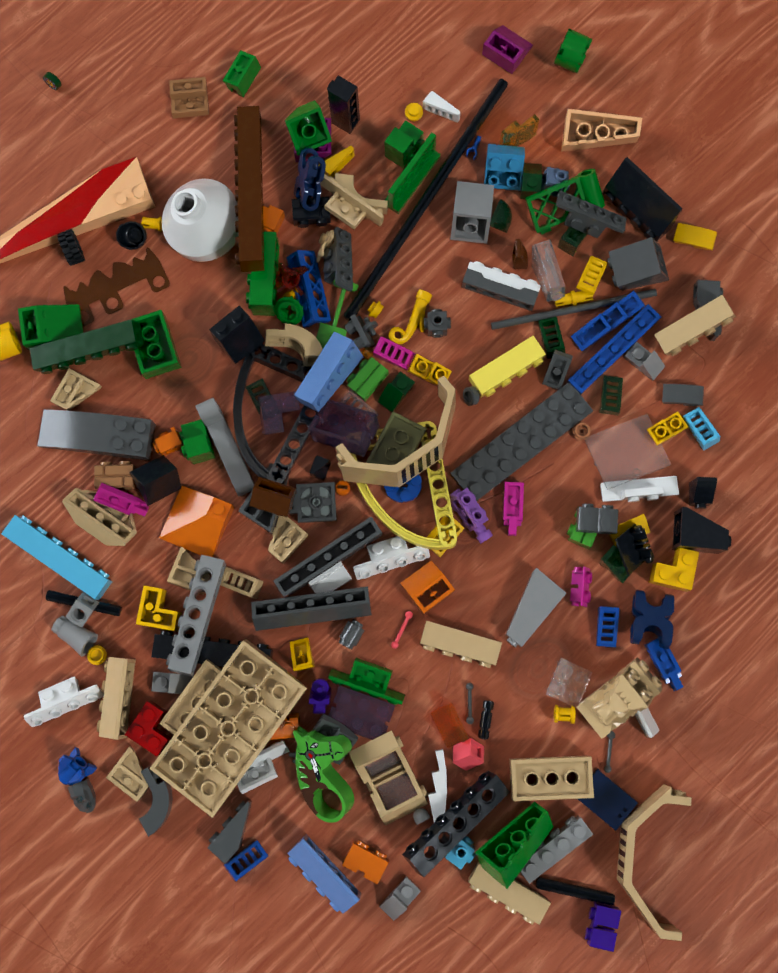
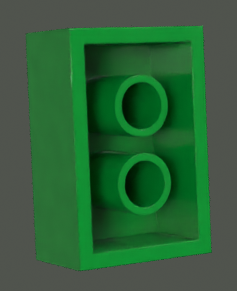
(159, 351)

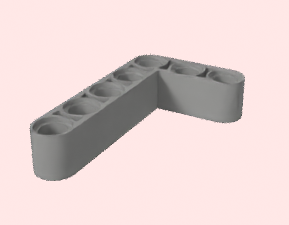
(227, 448)

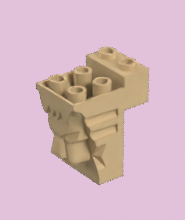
(620, 697)

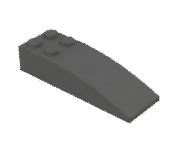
(97, 434)

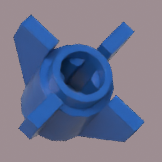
(74, 768)

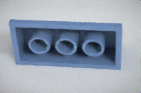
(324, 874)

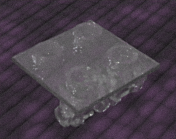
(568, 682)

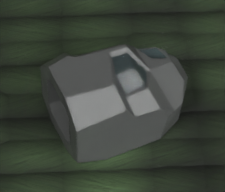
(83, 796)

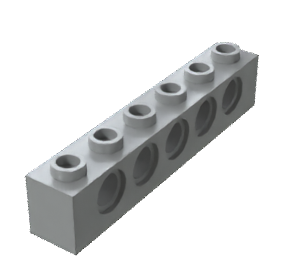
(188, 664)

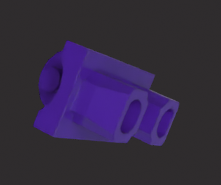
(320, 696)

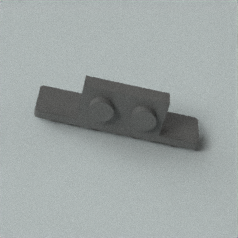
(589, 217)
(339, 260)

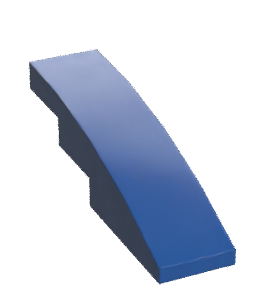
(608, 321)

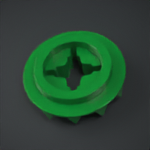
(283, 314)

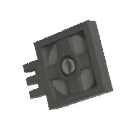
(315, 502)

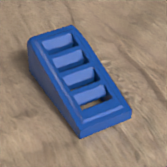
(615, 619)
(231, 870)

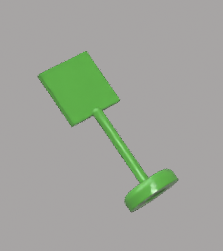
(325, 331)

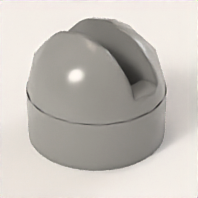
(420, 815)

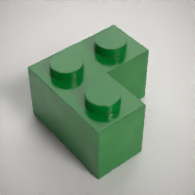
(403, 143)
(196, 442)

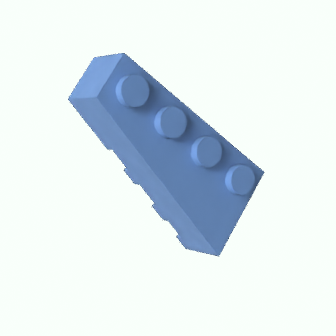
(328, 371)

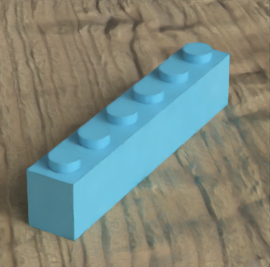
(56, 557)

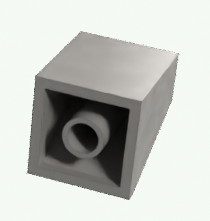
(472, 212)

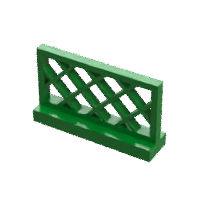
(413, 175)

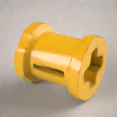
(564, 714)

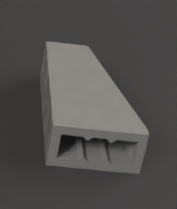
(534, 606)

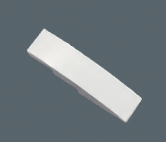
(438, 798)

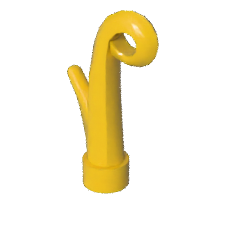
(417, 317)

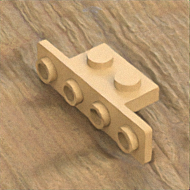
(348, 206)

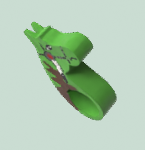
(316, 773)

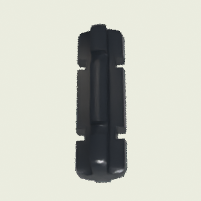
(486, 717)

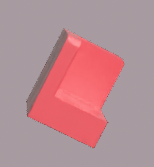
(468, 754)

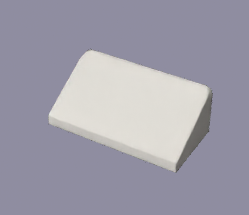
(647, 723)

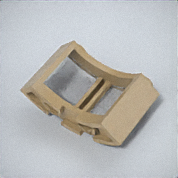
(390, 775)

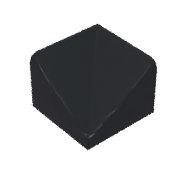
(320, 467)

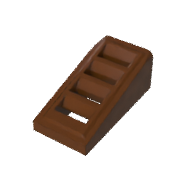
(519, 255)

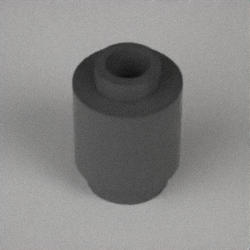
(351, 634)

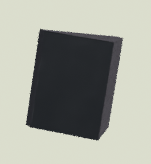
(156, 479)

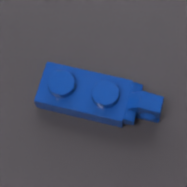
(665, 664)

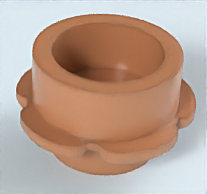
(581, 426)

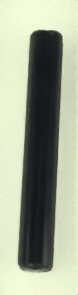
(70, 600)
(575, 891)

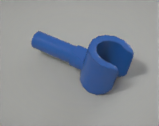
(474, 147)

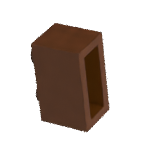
(272, 497)

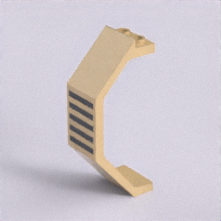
(412, 465)
(663, 795)

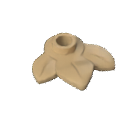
(326, 241)

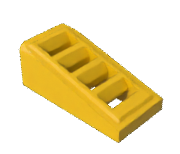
(338, 161)
(592, 275)

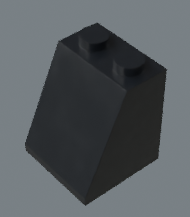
(237, 334)
(698, 533)

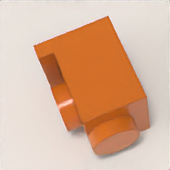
(168, 442)

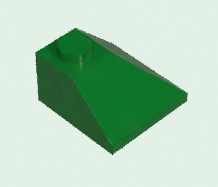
(307, 127)

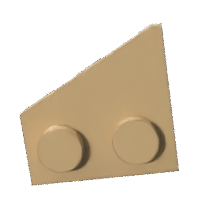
(73, 390)
(184, 570)
(128, 775)

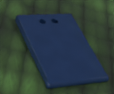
(609, 801)

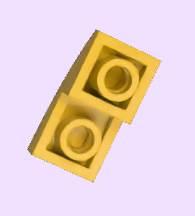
(695, 236)
(428, 370)
(667, 428)

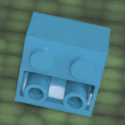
(504, 166)

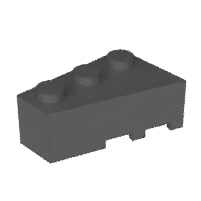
(260, 517)

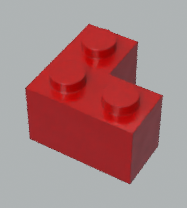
(145, 730)

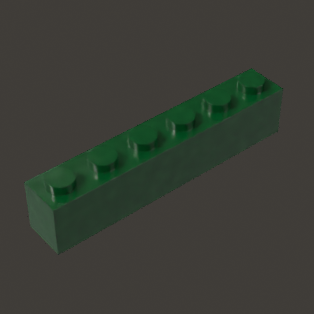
(86, 346)

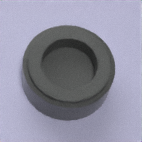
(471, 395)

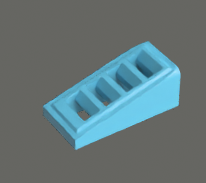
(705, 444)

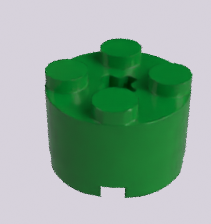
(572, 51)

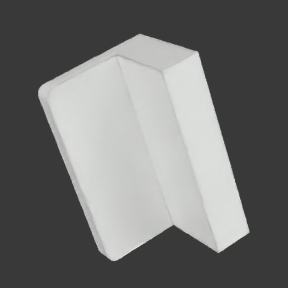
(330, 579)

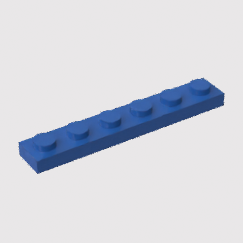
(614, 349)

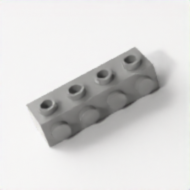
(556, 847)

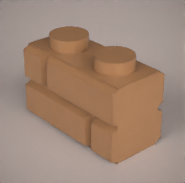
(114, 475)

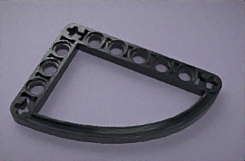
(302, 419)

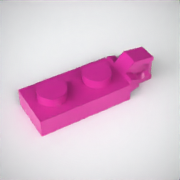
(120, 500)
(513, 506)

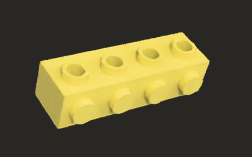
(507, 366)

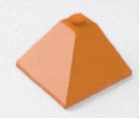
(197, 522)

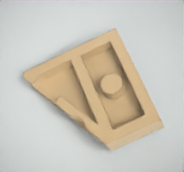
(286, 538)

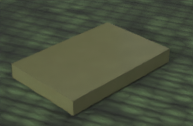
(397, 440)

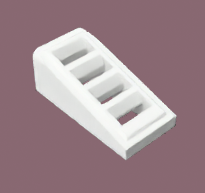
(439, 106)

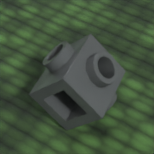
(437, 329)

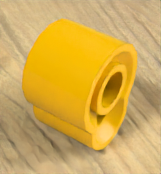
(8, 342)

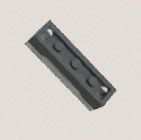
(501, 286)

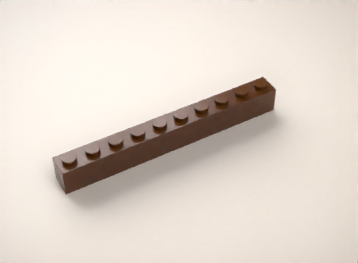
(250, 189)

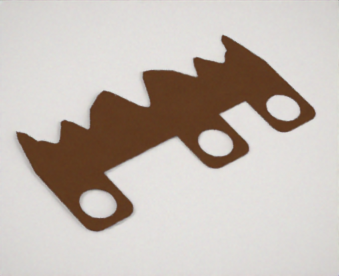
(123, 275)

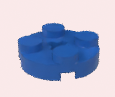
(405, 494)

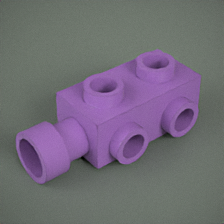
(471, 510)

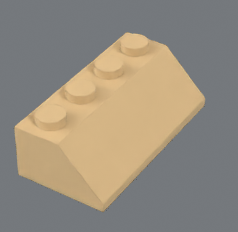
(117, 698)

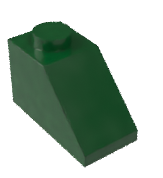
(531, 180)

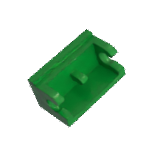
(242, 73)

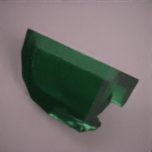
(502, 217)

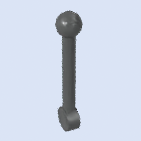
(469, 719)
(611, 736)

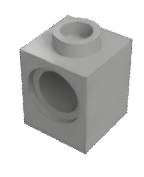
(87, 605)

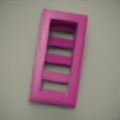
(384, 356)

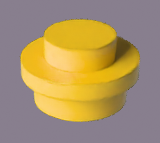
(413, 112)
(375, 309)
(97, 655)

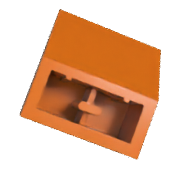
(427, 587)

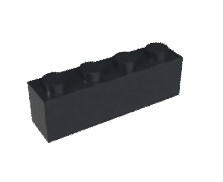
(343, 104)

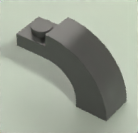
(161, 802)

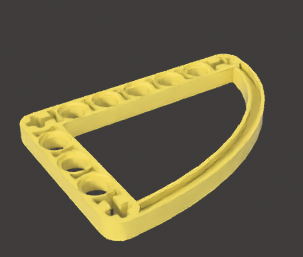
(428, 543)

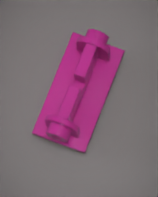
(581, 594)

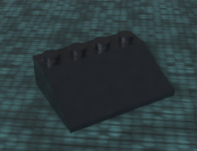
(641, 200)

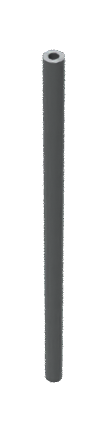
(567, 310)

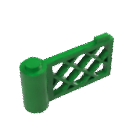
(586, 187)

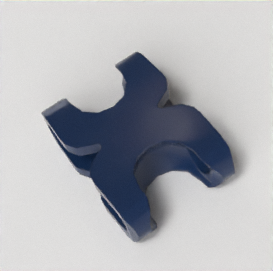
(309, 178)
(652, 619)

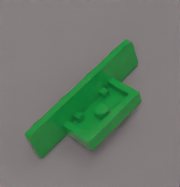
(370, 679)

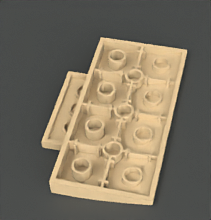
(224, 724)

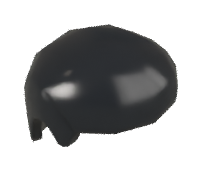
(131, 235)

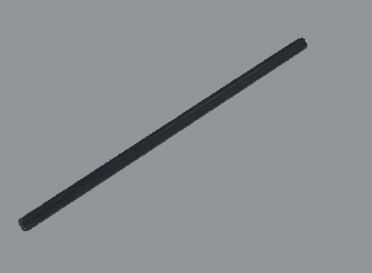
(426, 199)

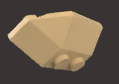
(100, 521)

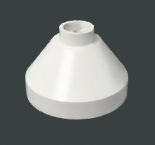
(200, 220)

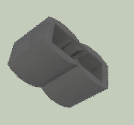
(597, 520)

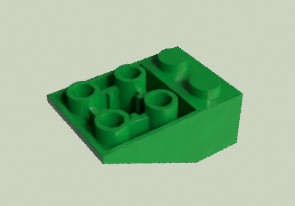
(49, 323)

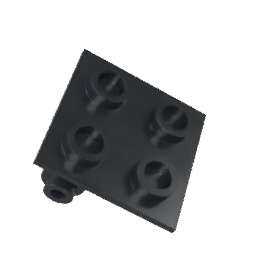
(633, 548)

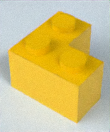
(680, 574)
(152, 612)

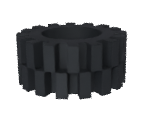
(71, 247)

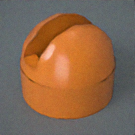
(342, 492)

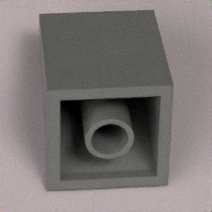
(638, 265)

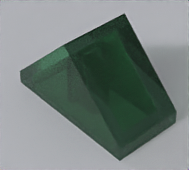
(571, 241)

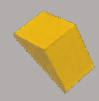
(301, 654)

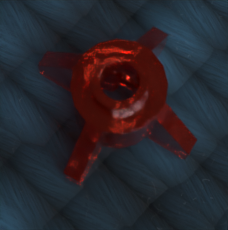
(289, 278)

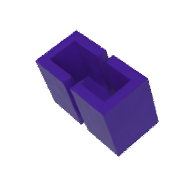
(598, 936)

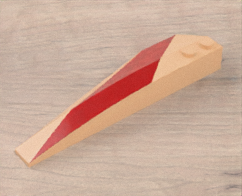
(97, 201)

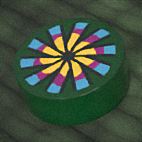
(52, 81)

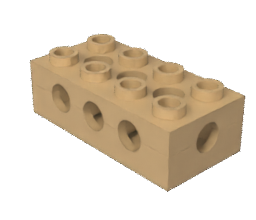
(560, 789)

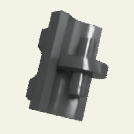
(357, 324)

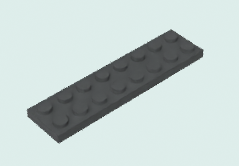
(522, 441)

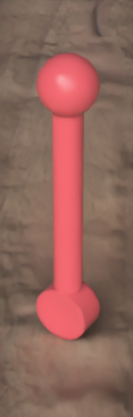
(408, 615)

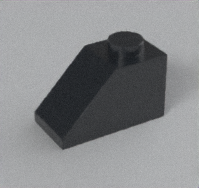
(702, 492)

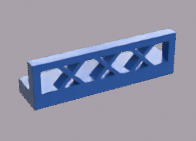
(308, 300)

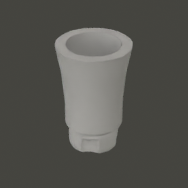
(75, 636)

